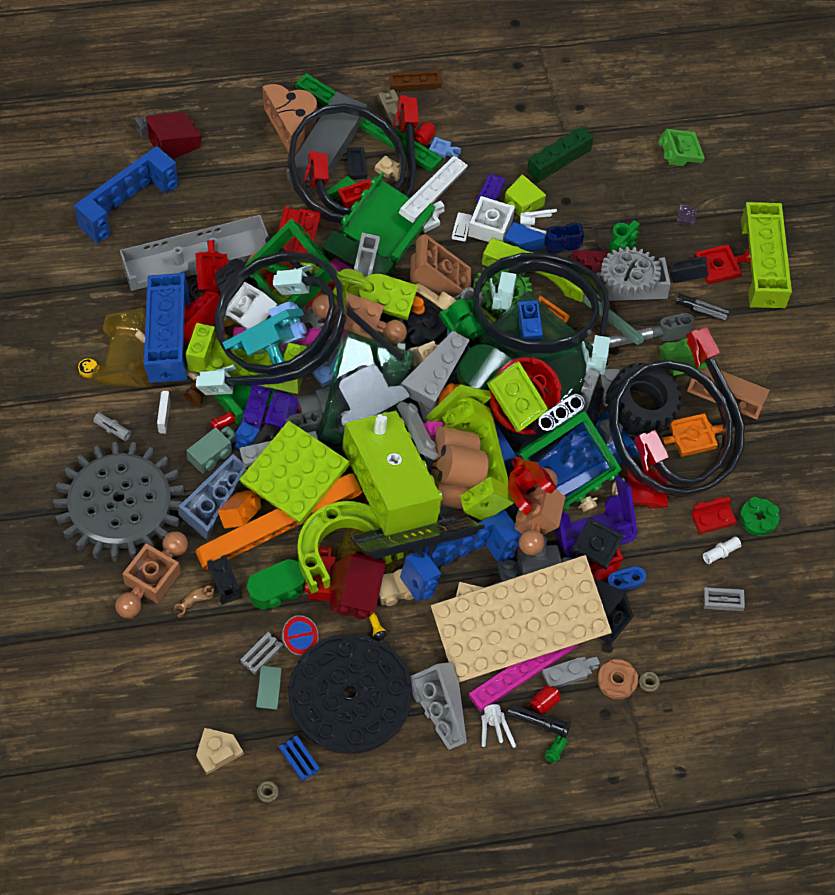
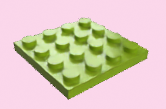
(294, 472)

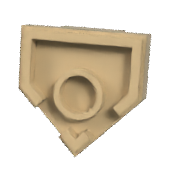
(217, 750)

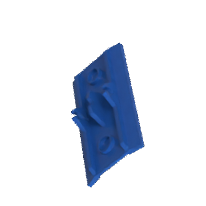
(579, 460)

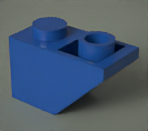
(524, 238)
(530, 321)

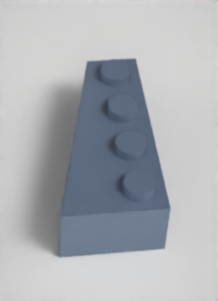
(202, 506)

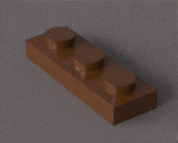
(415, 80)

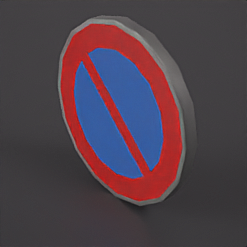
(299, 634)

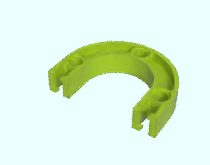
(318, 525)

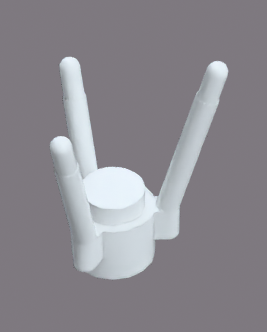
(528, 218)
(494, 717)

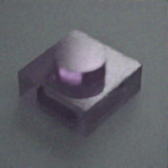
(686, 215)

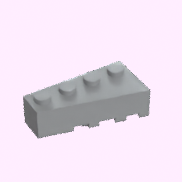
(660, 292)
(432, 374)

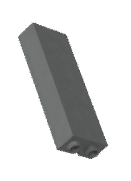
(330, 136)

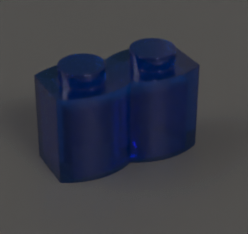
(561, 238)

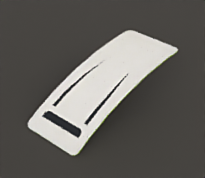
(461, 226)

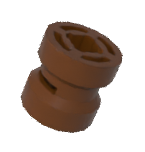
(193, 394)

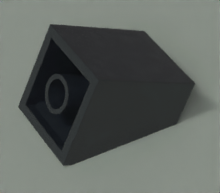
(615, 607)

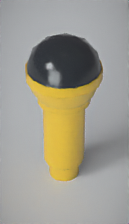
(379, 632)

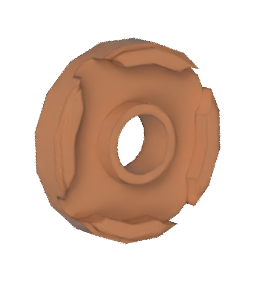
(613, 689)

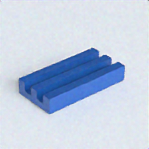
(290, 744)

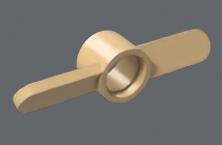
(442, 301)

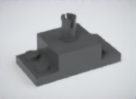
(527, 563)

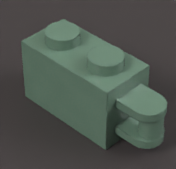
(211, 449)

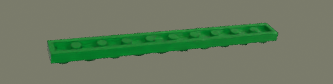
(324, 94)

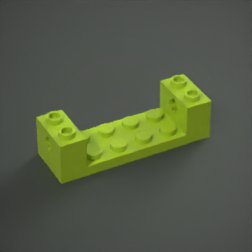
(768, 255)
(207, 355)
(492, 493)

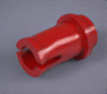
(222, 421)

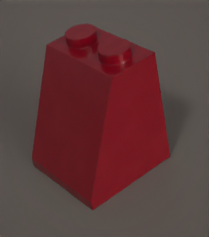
(173, 133)
(356, 585)

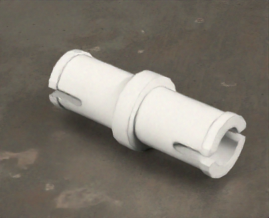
(721, 550)

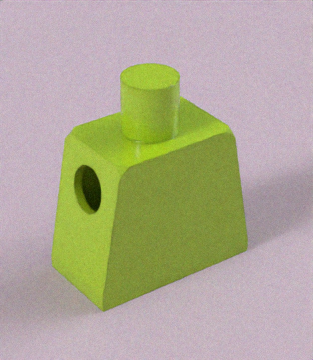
(524, 196)

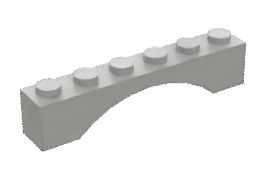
(366, 253)

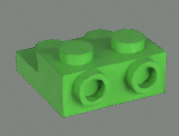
(681, 147)
(680, 353)

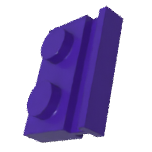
(281, 408)

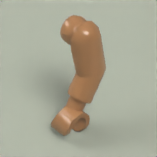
(194, 596)

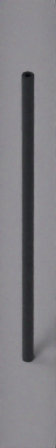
(356, 318)

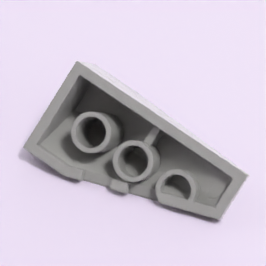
(441, 698)

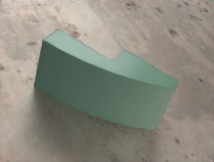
(268, 687)

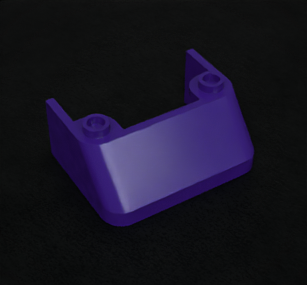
(618, 516)

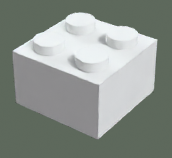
(491, 220)
(249, 306)

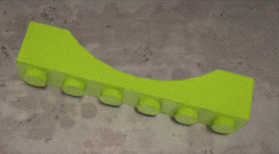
(498, 249)

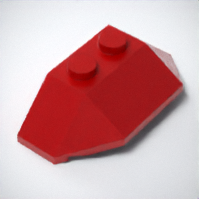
(200, 311)

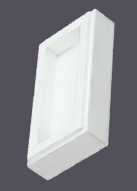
(163, 412)

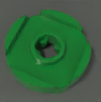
(763, 507)

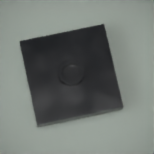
(597, 543)

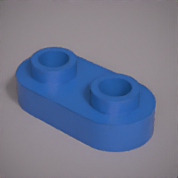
(624, 578)

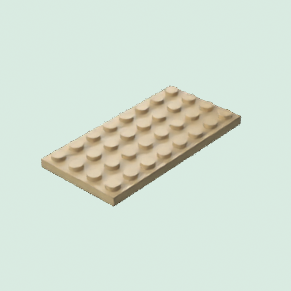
(521, 619)

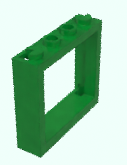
(274, 245)
(593, 484)

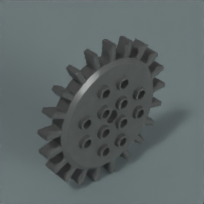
(98, 526)

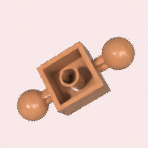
(369, 311)
(542, 519)
(151, 574)

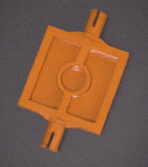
(693, 435)

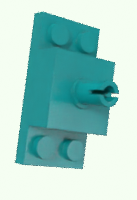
(267, 335)

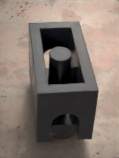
(223, 579)

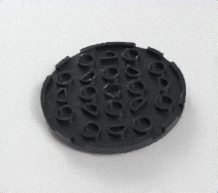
(346, 722)

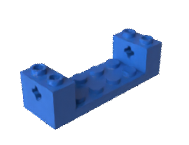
(93, 209)
(165, 327)
(422, 574)

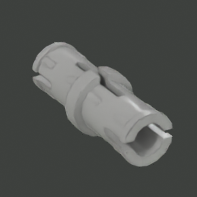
(112, 426)

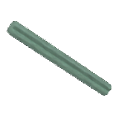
(619, 324)

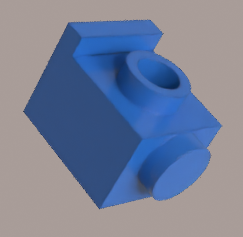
(245, 435)

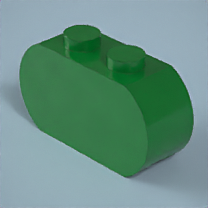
(276, 585)

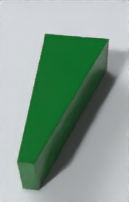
(333, 191)

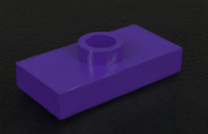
(492, 187)

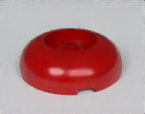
(541, 377)

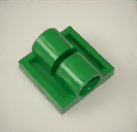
(624, 236)
(461, 319)

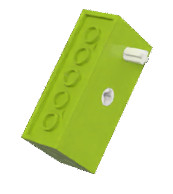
(391, 473)

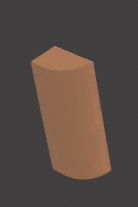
(747, 394)

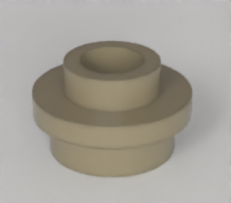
(649, 676)
(267, 786)

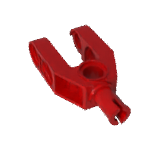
(525, 477)

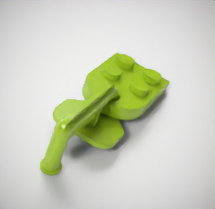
(390, 292)

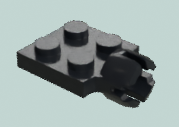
(424, 327)

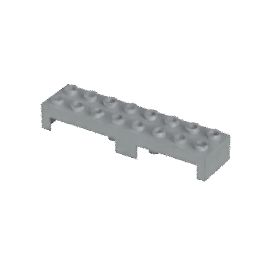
(236, 239)

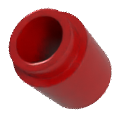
(424, 133)
(545, 699)

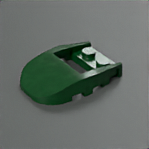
(480, 366)

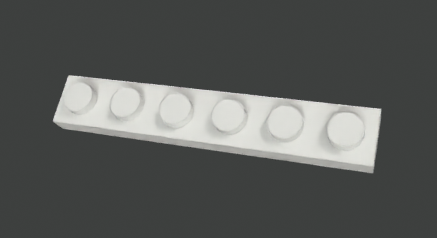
(432, 189)

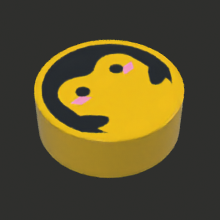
(86, 367)

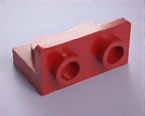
(713, 515)

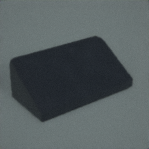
(689, 269)

